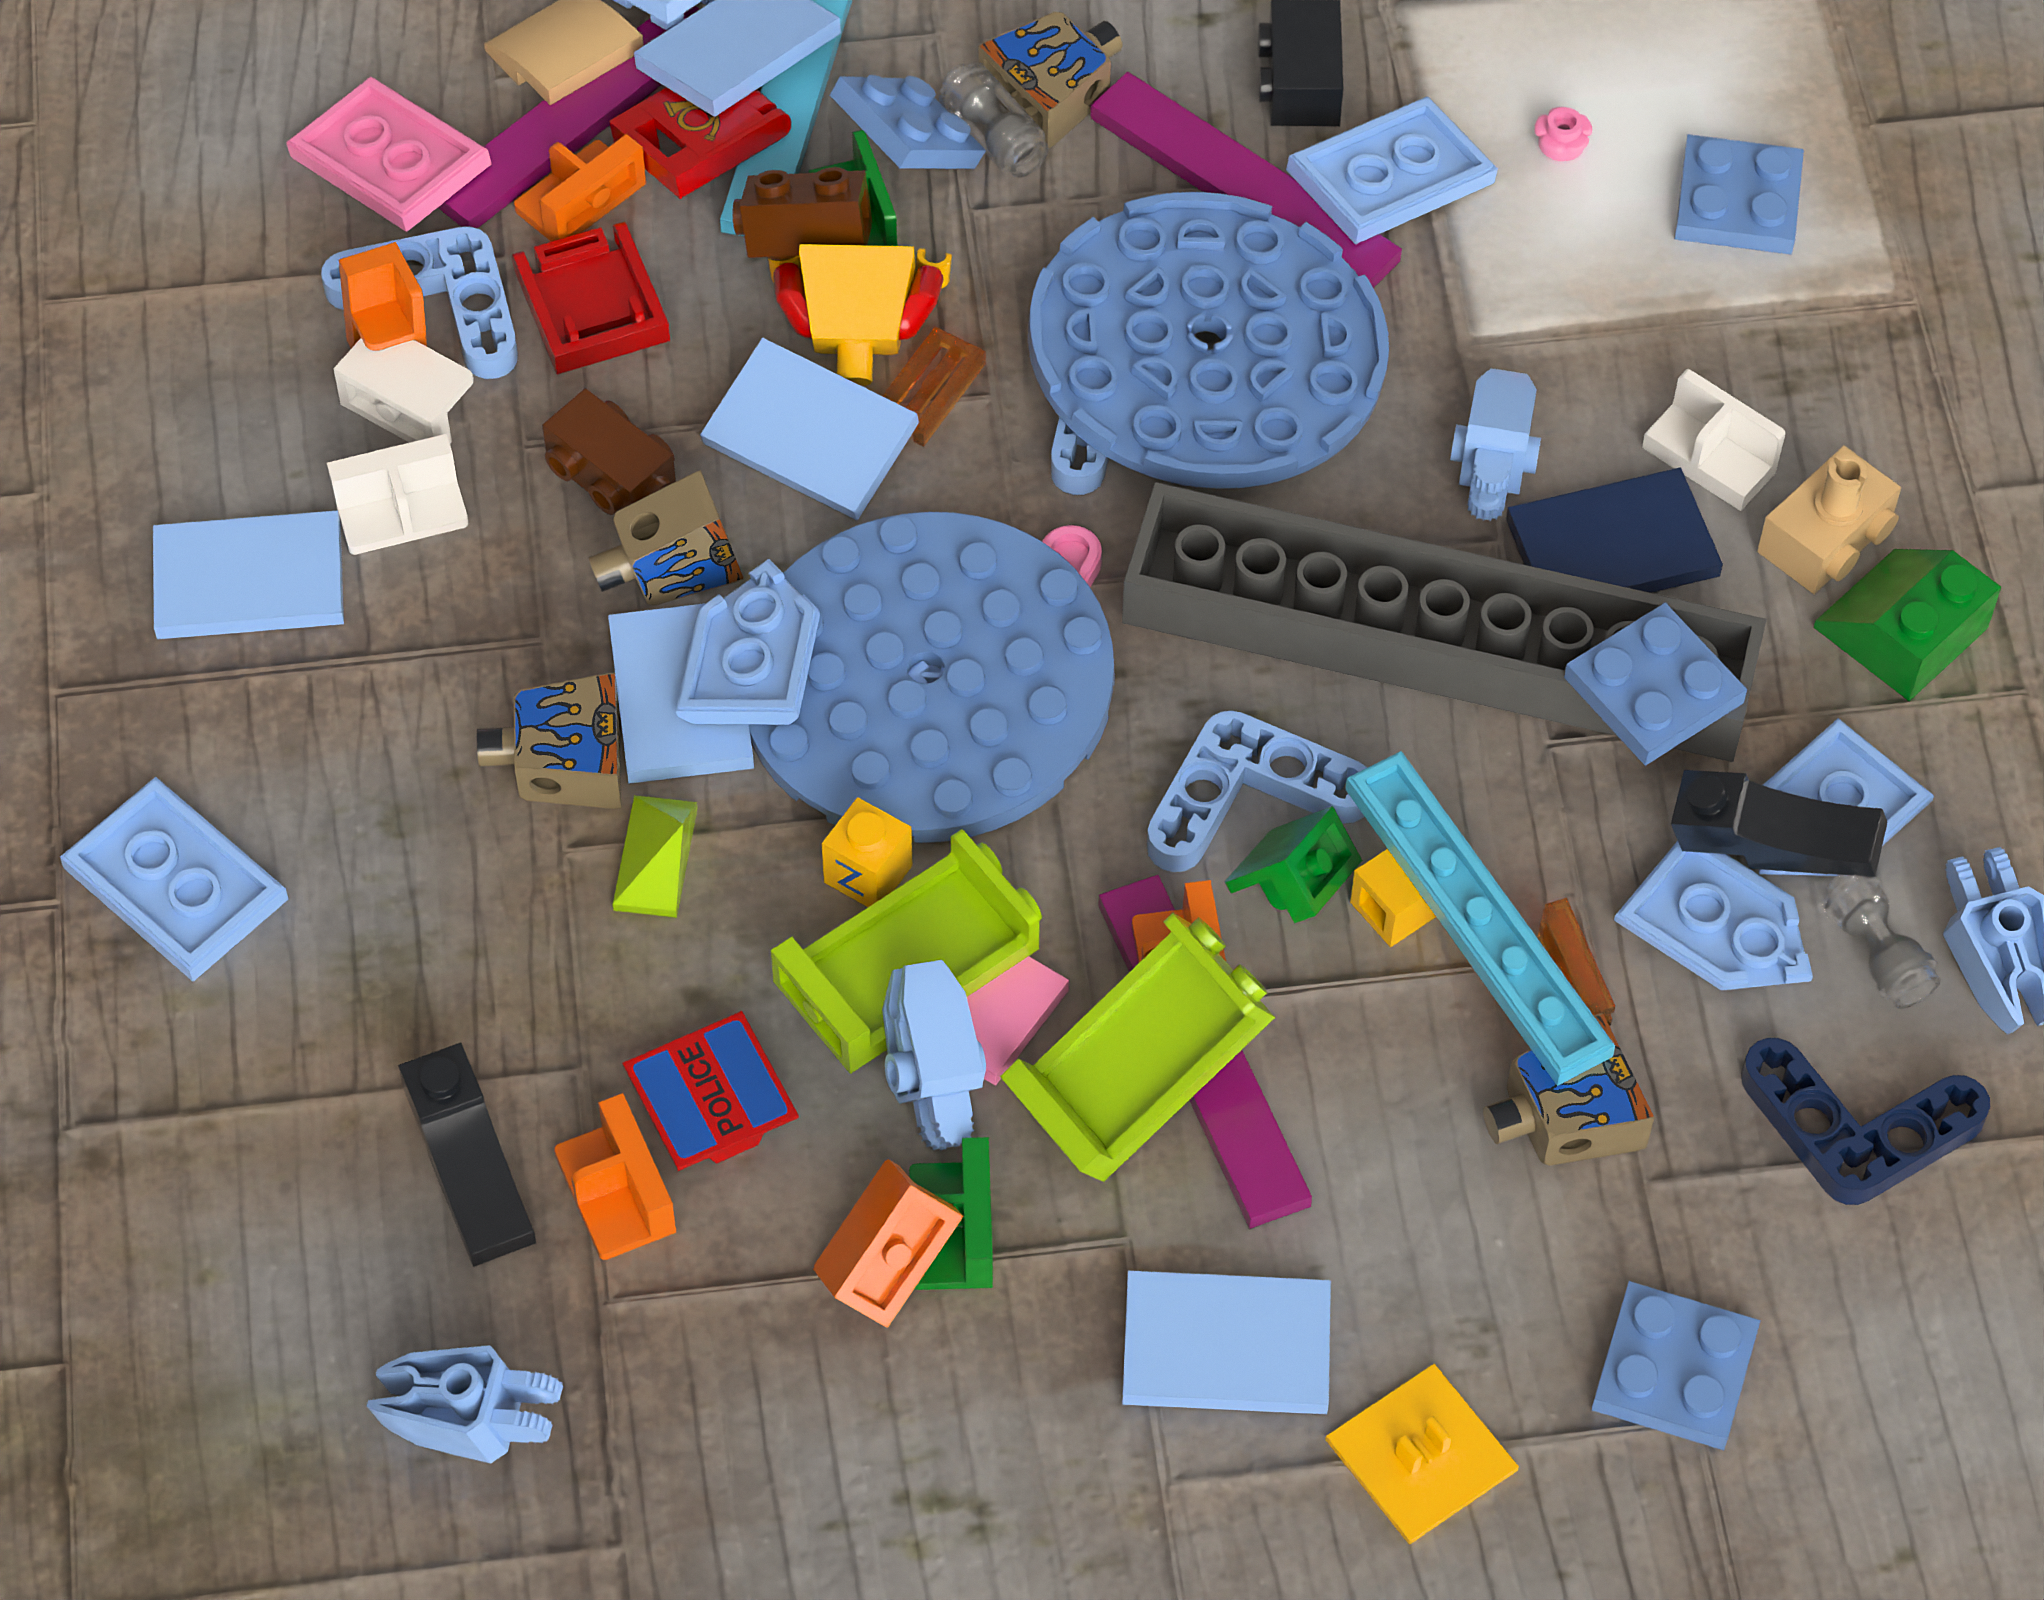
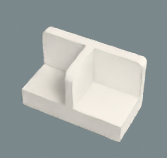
(402, 388)
(1716, 440)
(397, 494)

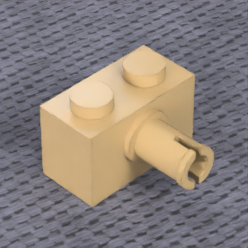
(1830, 520)

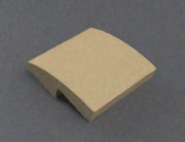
(565, 46)

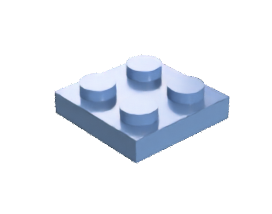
(908, 122)
(1739, 194)
(1655, 683)
(1676, 1365)

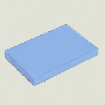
(735, 48)
(1391, 169)
(809, 428)
(247, 574)
(649, 670)
(174, 878)
(1227, 1342)

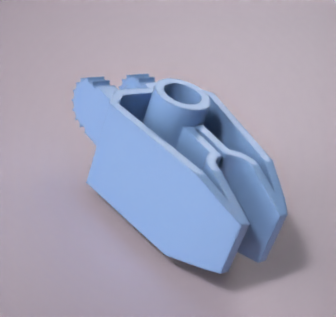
(1496, 441)
(1998, 939)
(932, 1051)
(463, 1402)

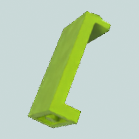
(949, 913)
(1142, 1049)

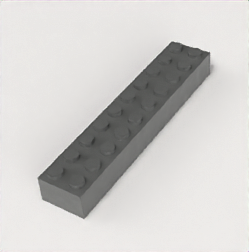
(1399, 609)

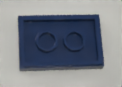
(1621, 533)

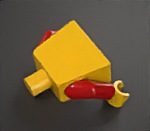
(858, 299)

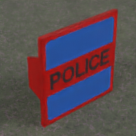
(711, 1092)

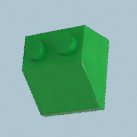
(1912, 616)

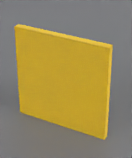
(1421, 1453)

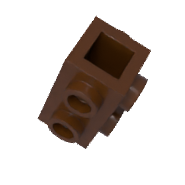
(802, 208)
(606, 453)

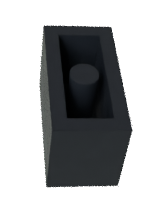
(1304, 63)

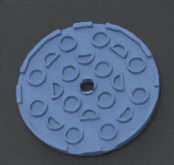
(1135, 383)
(1017, 689)

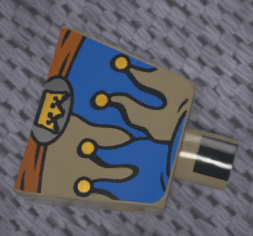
(1053, 69)
(670, 545)
(562, 743)
(1577, 1120)

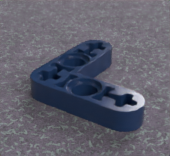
(1848, 1140)

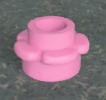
(1563, 133)

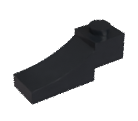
(1774, 827)
(466, 1154)

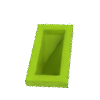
(655, 856)

